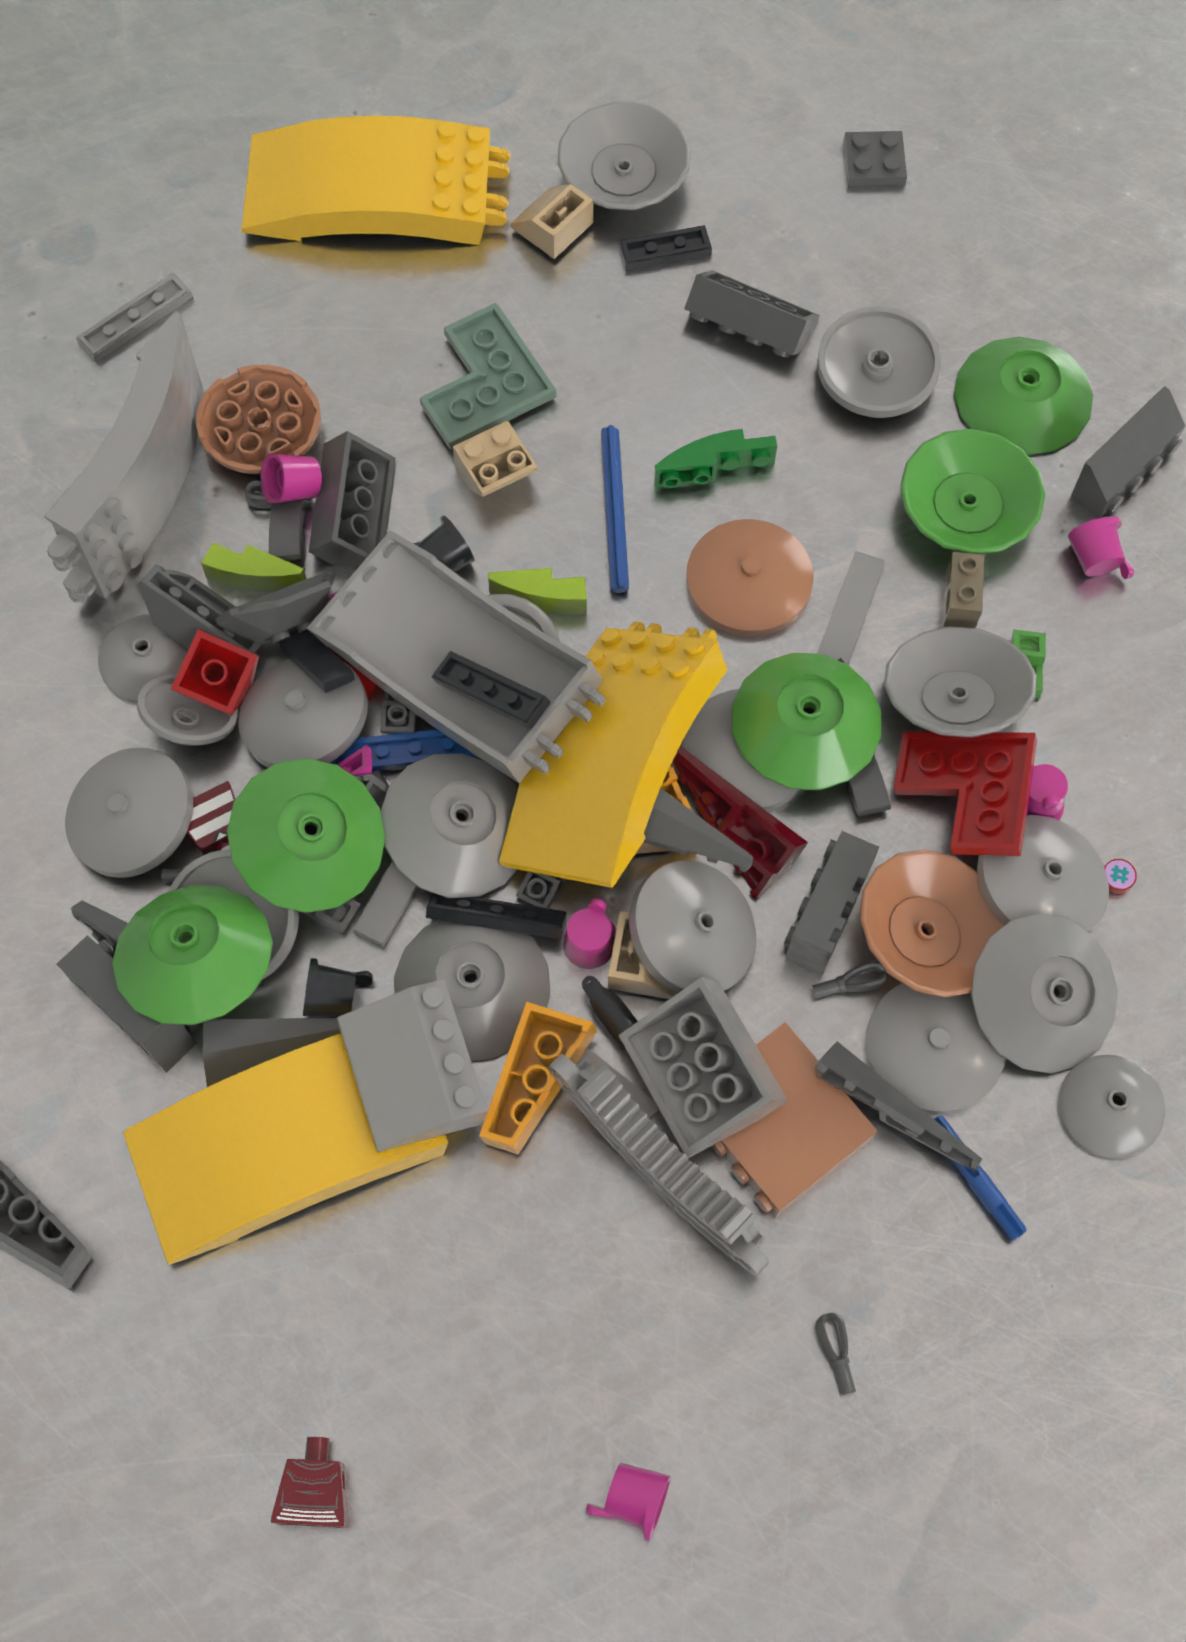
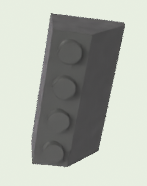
(750, 312)
(1130, 455)
(352, 500)

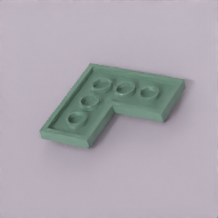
(500, 382)

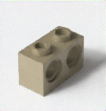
(964, 590)

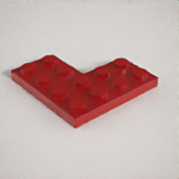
(986, 774)

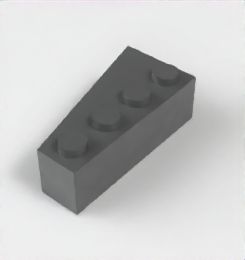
(831, 902)
(92, 972)
(36, 1234)

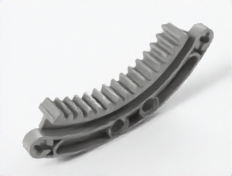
(661, 1163)

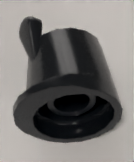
(448, 546)
(331, 990)

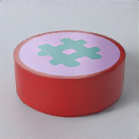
(1120, 876)

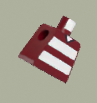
(211, 819)

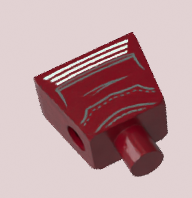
(312, 1490)

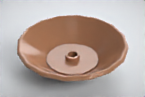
(932, 894)

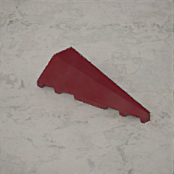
(743, 822)

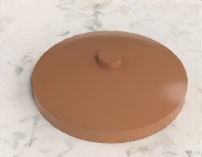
(749, 577)

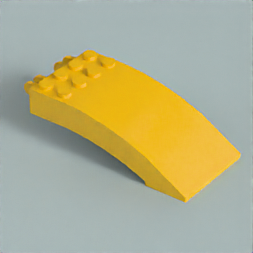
(374, 179)
(598, 796)
(260, 1149)

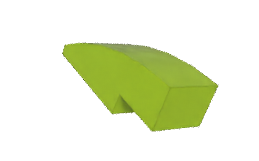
(250, 570)
(552, 595)

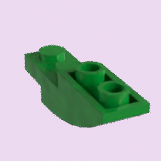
(703, 457)

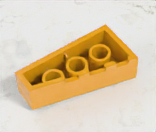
(525, 1082)

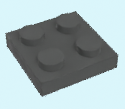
(875, 158)

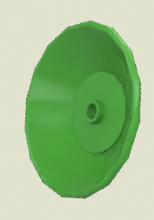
(1034, 415)
(976, 469)
(799, 746)
(285, 861)
(193, 978)

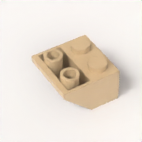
(555, 219)
(493, 459)
(626, 968)

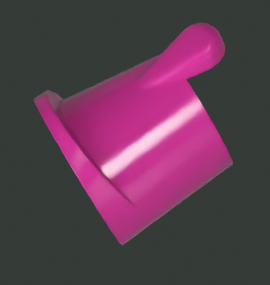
(290, 478)
(1100, 547)
(1047, 791)
(590, 936)
(635, 1498)

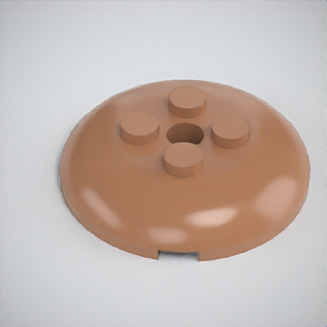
(251, 397)

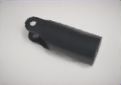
(608, 1009)

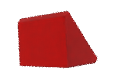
(216, 673)

